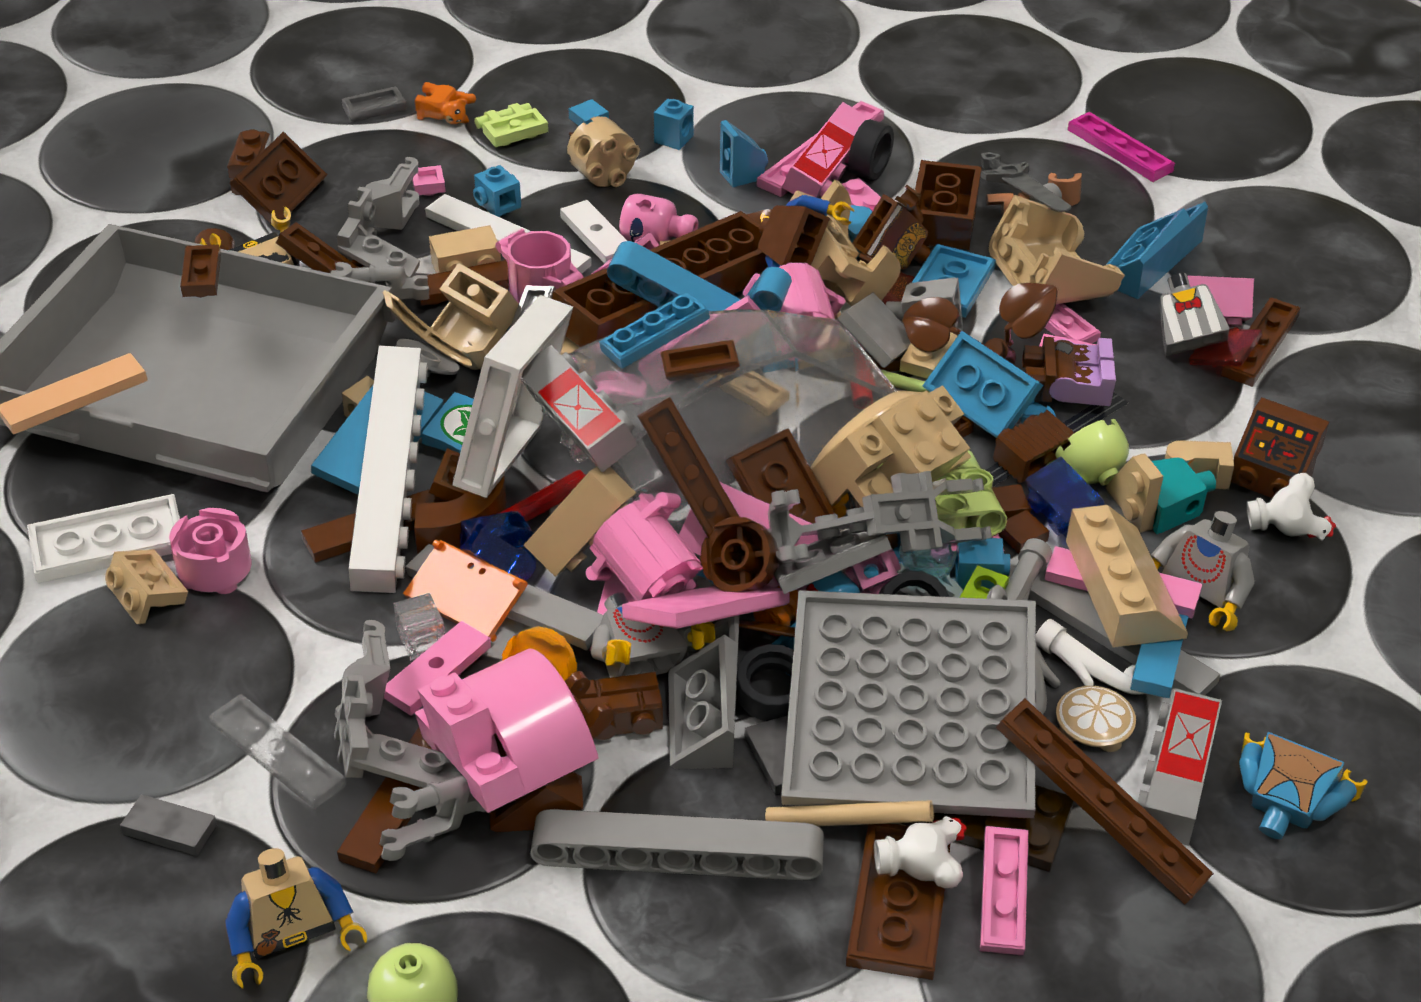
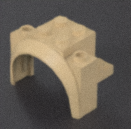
(902, 431)

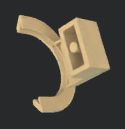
(470, 321)

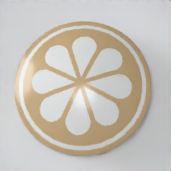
(1096, 717)

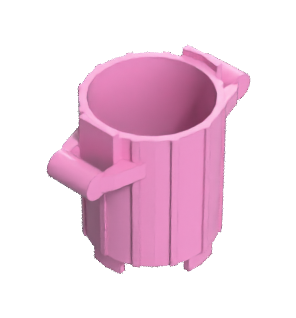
(537, 260)
(807, 293)
(644, 549)

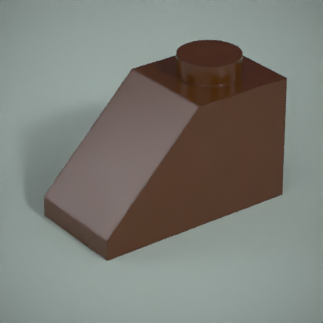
(521, 813)

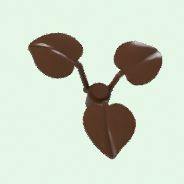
(1024, 307)

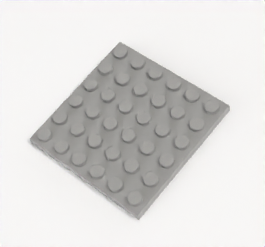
(907, 702)

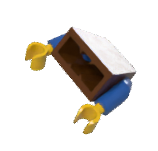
(797, 229)

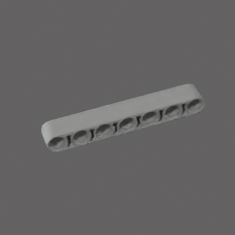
(678, 844)

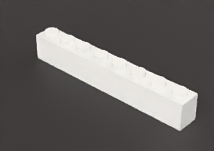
(386, 471)

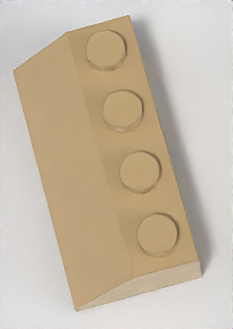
(1122, 578)

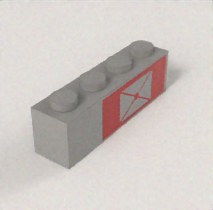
(578, 408)
(1181, 761)

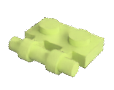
(512, 124)

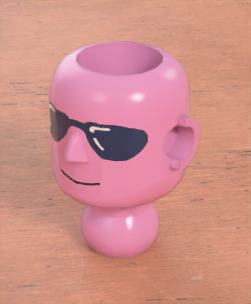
(653, 215)

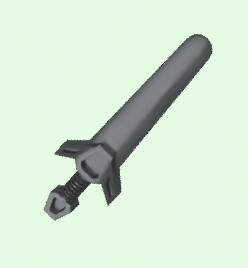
(1017, 177)

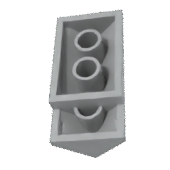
(705, 702)

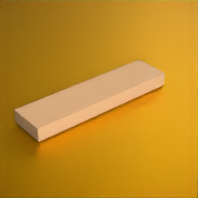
(72, 393)

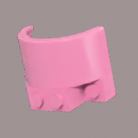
(528, 711)

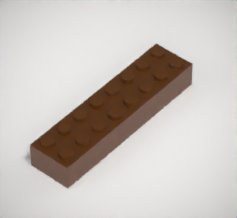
(719, 253)

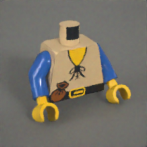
(282, 908)

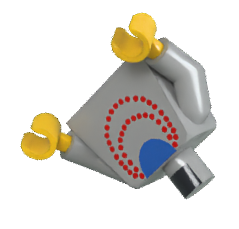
(1215, 559)
(643, 647)

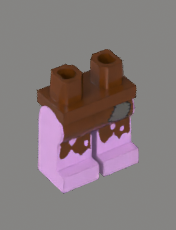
(1072, 370)

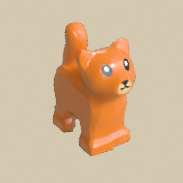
(443, 103)

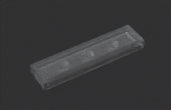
(278, 751)

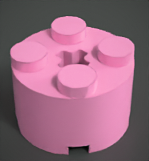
(211, 551)

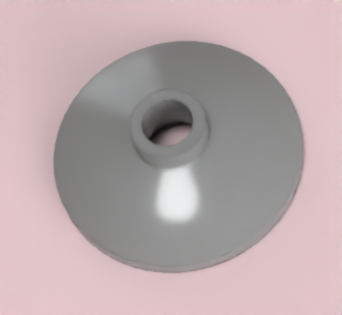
(436, 361)

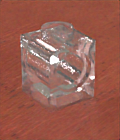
(418, 624)

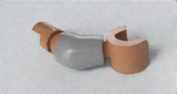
(1066, 189)

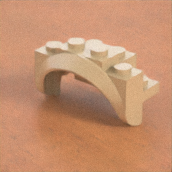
(838, 261)

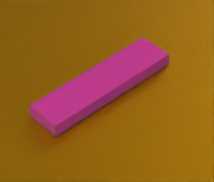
(1121, 146)

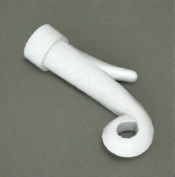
(1053, 638)

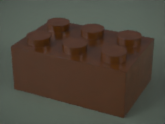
(948, 202)

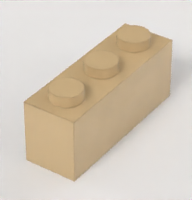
(577, 519)

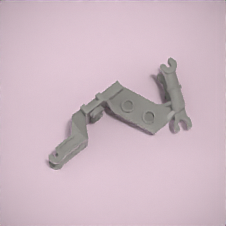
(383, 206)
(906, 511)
(362, 750)

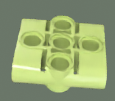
(971, 509)

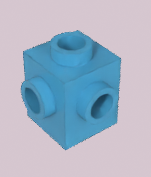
(497, 191)

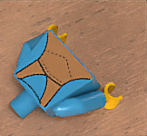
(1294, 783)

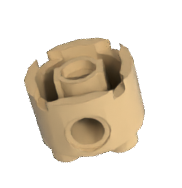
(602, 152)

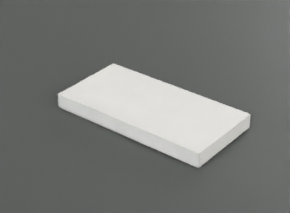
(89, 539)

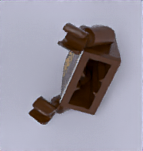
(895, 227)

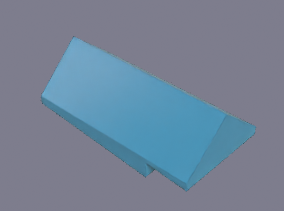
(1158, 248)

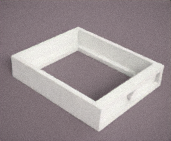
(503, 410)

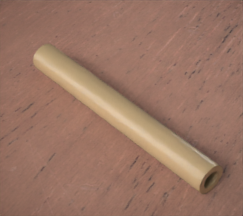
(854, 813)

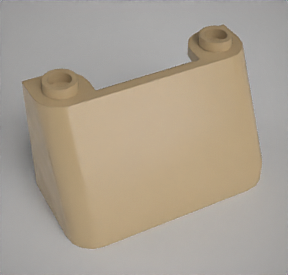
(1040, 248)

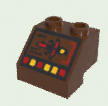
(1277, 447)

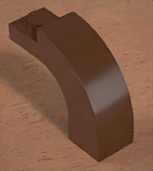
(444, 519)

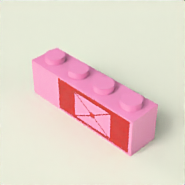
(826, 154)

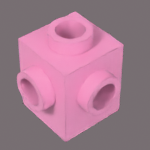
(887, 568)

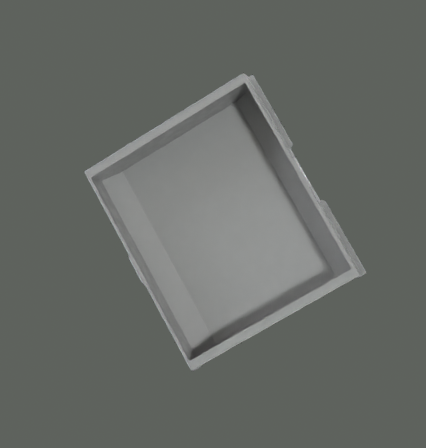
(230, 376)

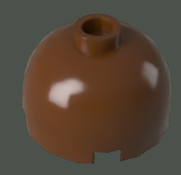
(739, 555)

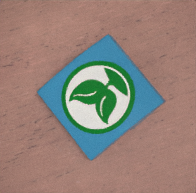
(449, 424)

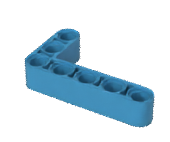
(661, 281)

